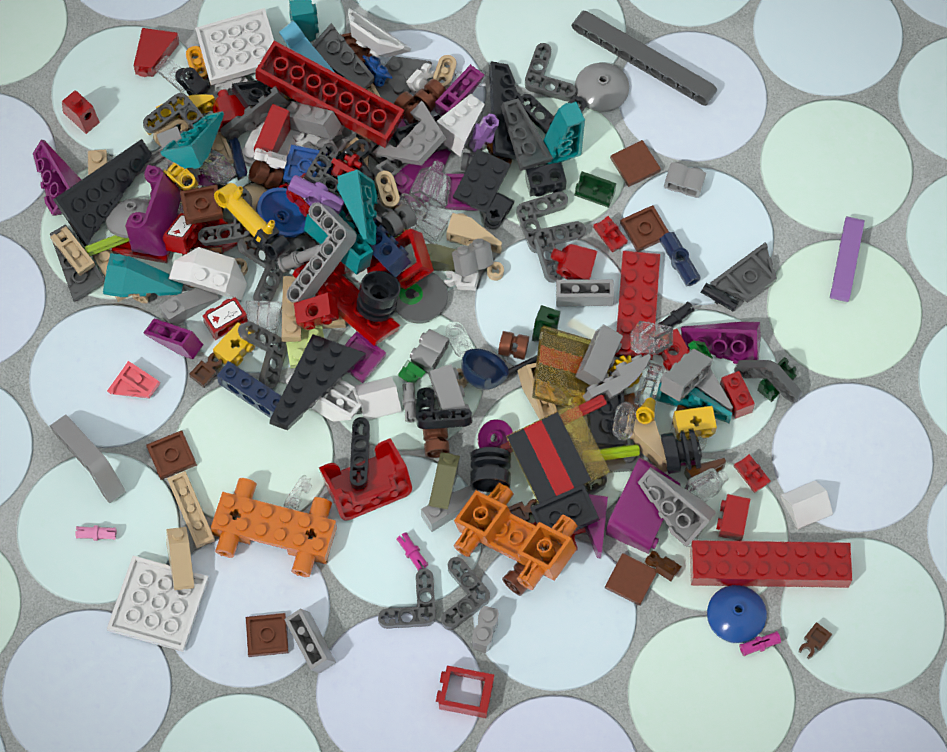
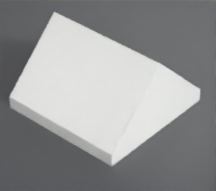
(378, 398)
(807, 504)

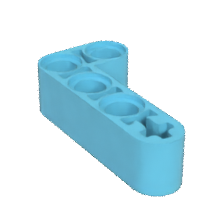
(299, 43)

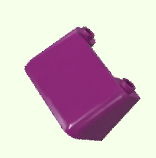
(147, 229)
(634, 516)

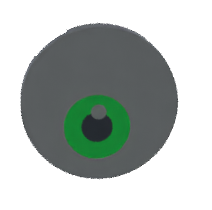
(423, 300)

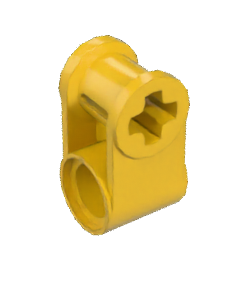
(180, 175)

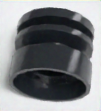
(378, 296)
(681, 450)
(489, 468)

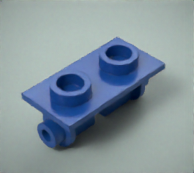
(377, 69)

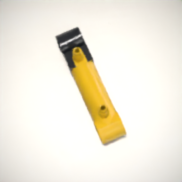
(264, 233)

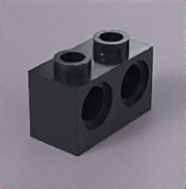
(544, 175)

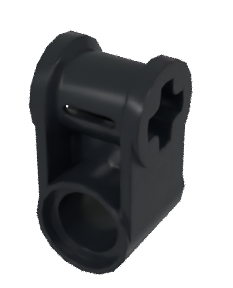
(194, 83)
(499, 209)

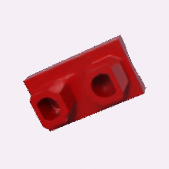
(340, 166)
(610, 234)
(752, 473)

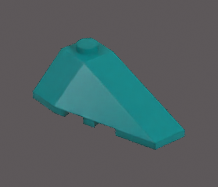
(195, 143)
(359, 197)
(132, 276)
(696, 399)

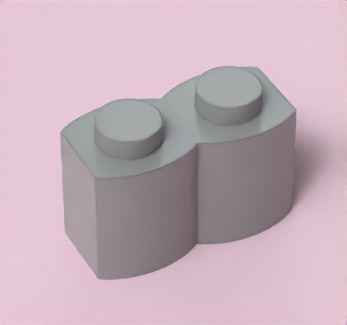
(340, 139)
(685, 179)
(472, 257)
(430, 350)
(483, 632)

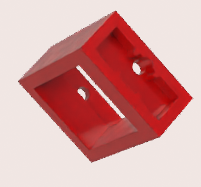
(423, 265)
(460, 707)

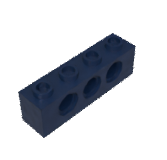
(387, 252)
(248, 388)

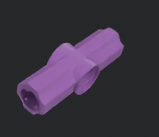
(483, 132)
(316, 193)

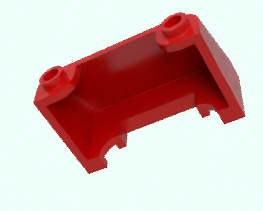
(386, 483)

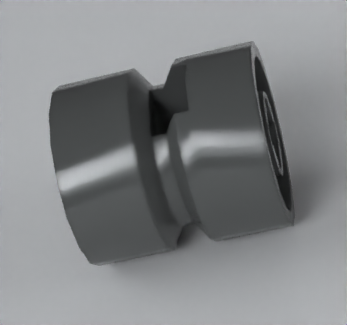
(400, 219)

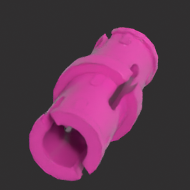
(412, 551)
(760, 643)

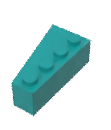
(565, 133)
(358, 256)

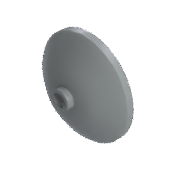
(602, 95)
(118, 217)

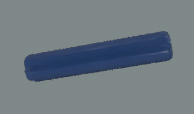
(238, 157)

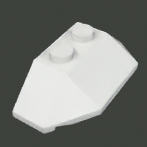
(374, 37)
(210, 273)
(339, 403)

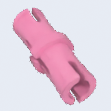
(96, 532)

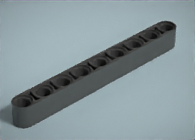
(644, 58)

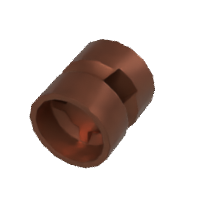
(430, 93)
(408, 103)
(263, 174)
(506, 345)
(435, 442)
(511, 581)

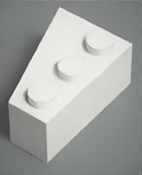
(460, 123)

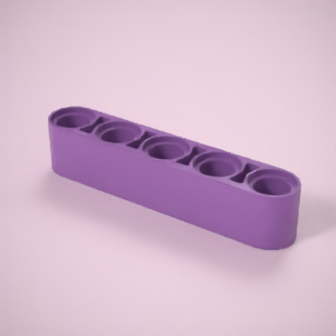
(847, 259)

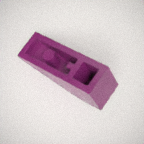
(459, 90)
(174, 338)
(596, 530)

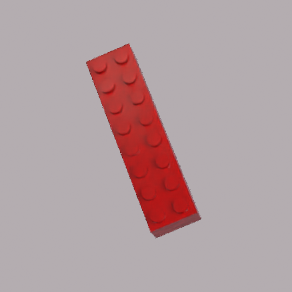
(324, 89)
(770, 564)

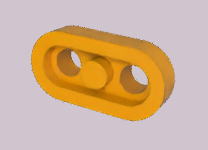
(198, 63)

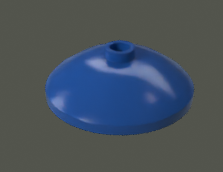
(275, 205)
(736, 626)

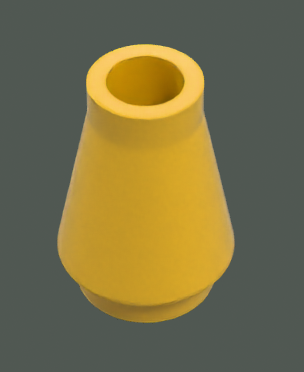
(646, 412)

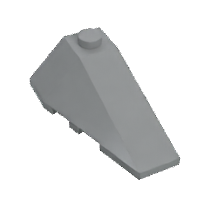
(678, 507)

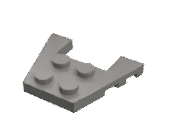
(418, 143)

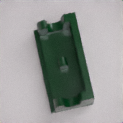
(595, 189)
(545, 317)
(767, 389)

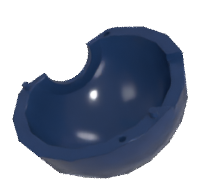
(483, 369)

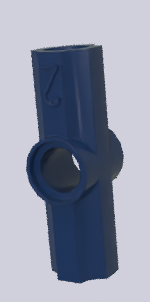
(685, 268)

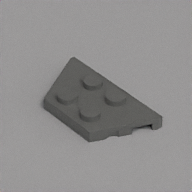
(401, 70)
(748, 276)

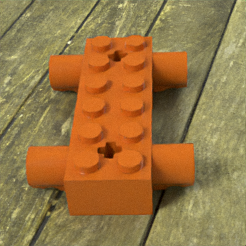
(274, 527)
(536, 547)

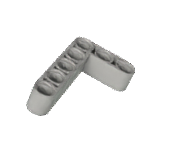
(324, 216)
(89, 457)

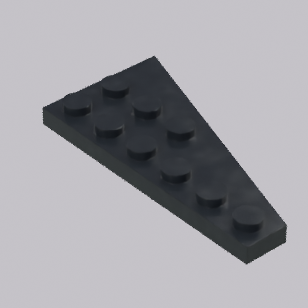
(502, 90)
(96, 195)
(314, 376)

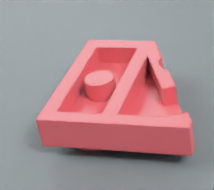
(133, 382)

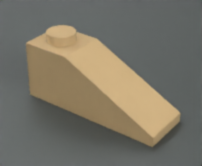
(465, 230)
(526, 377)
(650, 443)
(179, 558)

